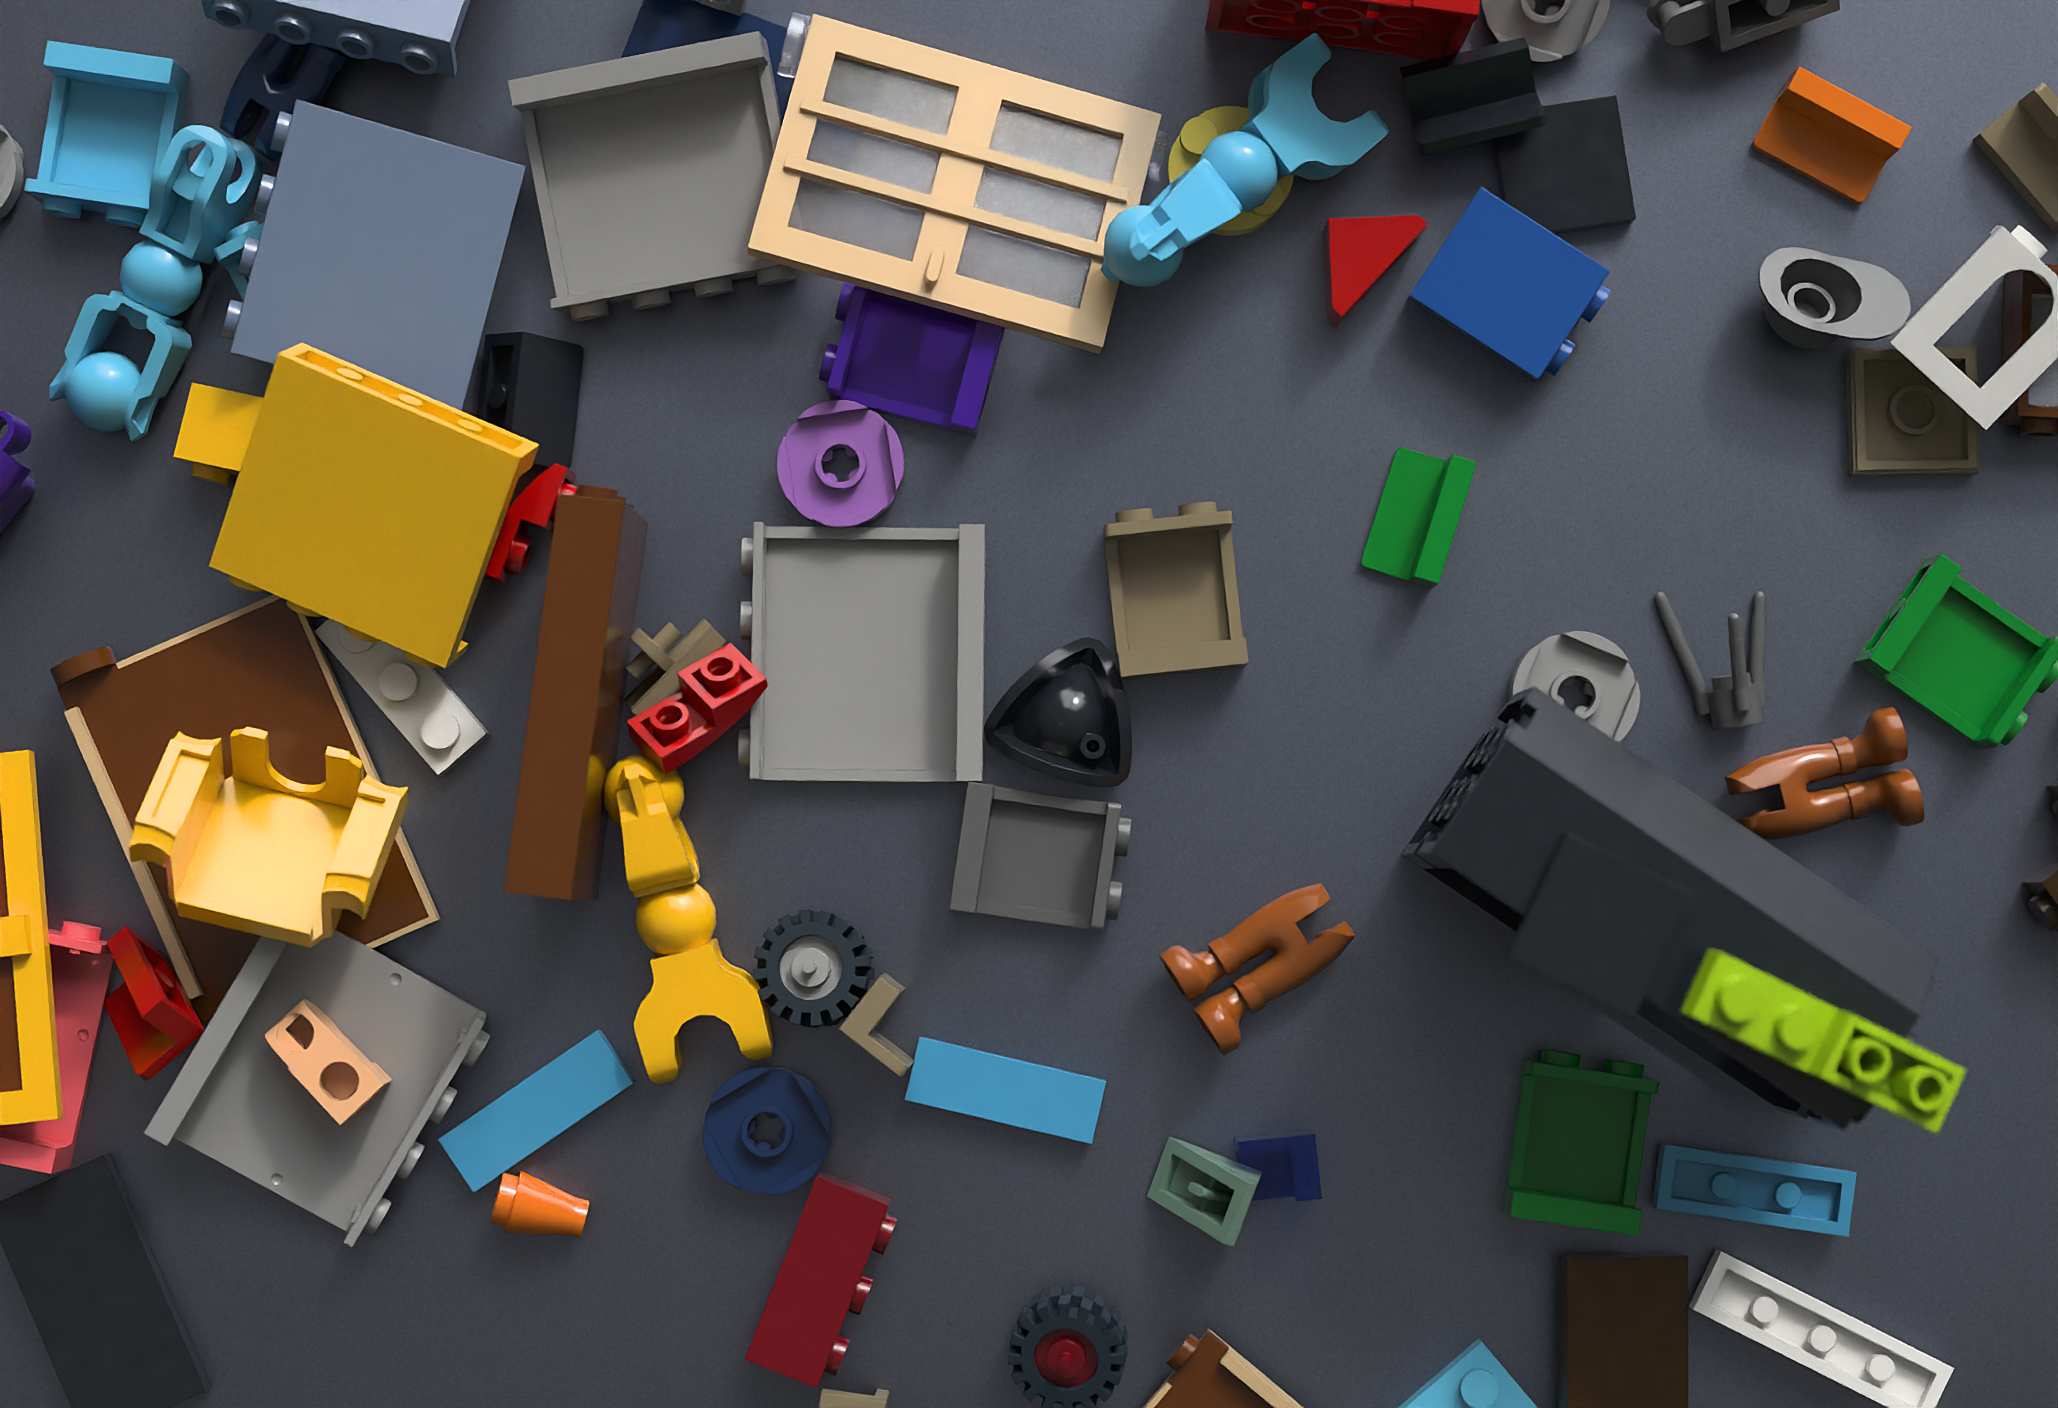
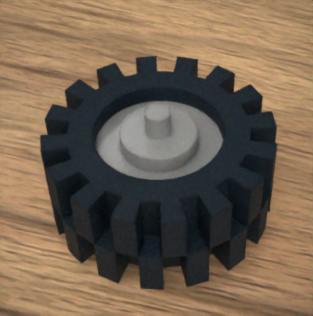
(813, 968)

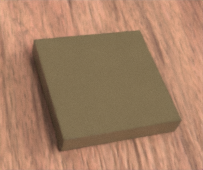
(1905, 421)

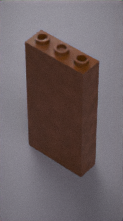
(577, 695)

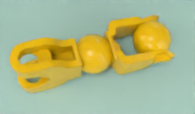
(676, 923)

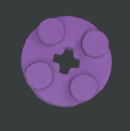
(812, 443)

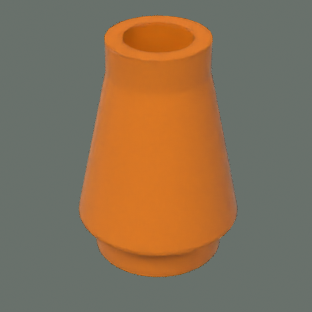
(536, 1207)

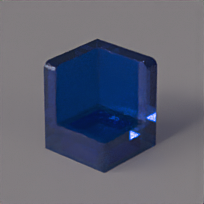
(1286, 1161)

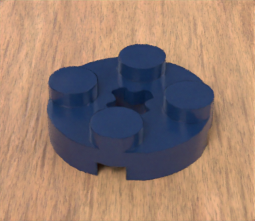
(759, 1166)

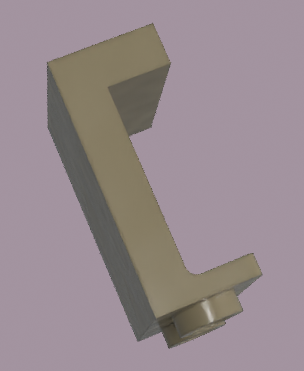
(1174, 592)

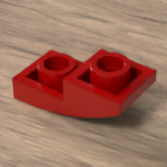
(534, 508)
(709, 702)

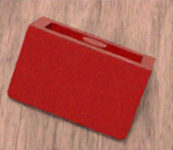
(150, 1006)

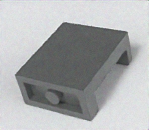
(1039, 857)

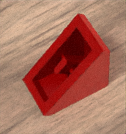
(1360, 254)

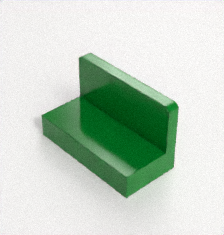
(1417, 516)

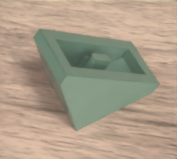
(1204, 1189)

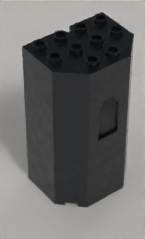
(1749, 900)

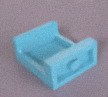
(106, 131)

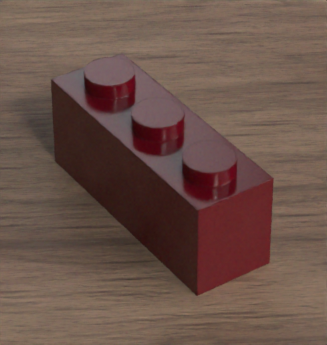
(821, 1280)

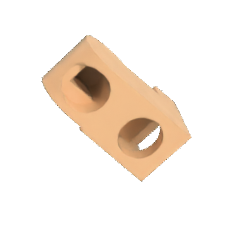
(326, 1061)

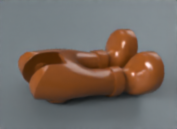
(1806, 812)
(1290, 966)

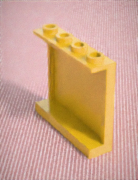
(369, 504)

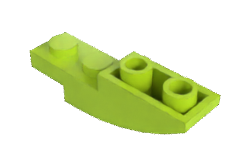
(1823, 1041)

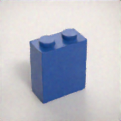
(1511, 286)

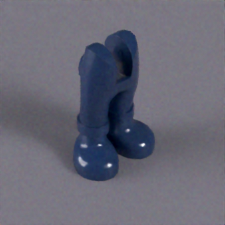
(264, 84)

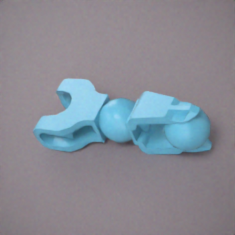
(1240, 169)
(159, 280)

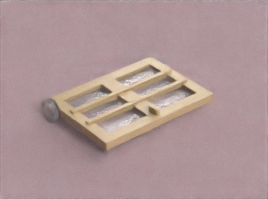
(951, 181)

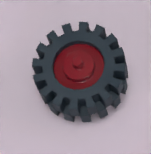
(1068, 1349)

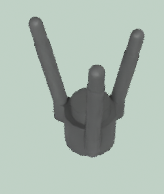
(1736, 696)

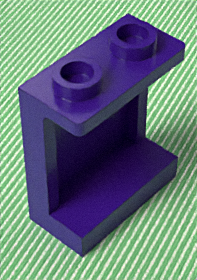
(911, 360)

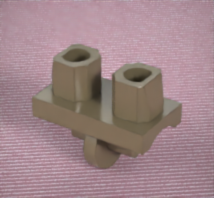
(663, 679)

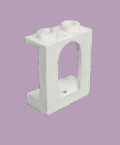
(1915, 340)

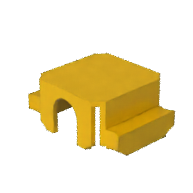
(263, 847)

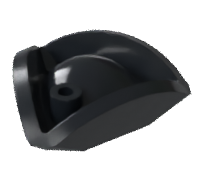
(1067, 717)

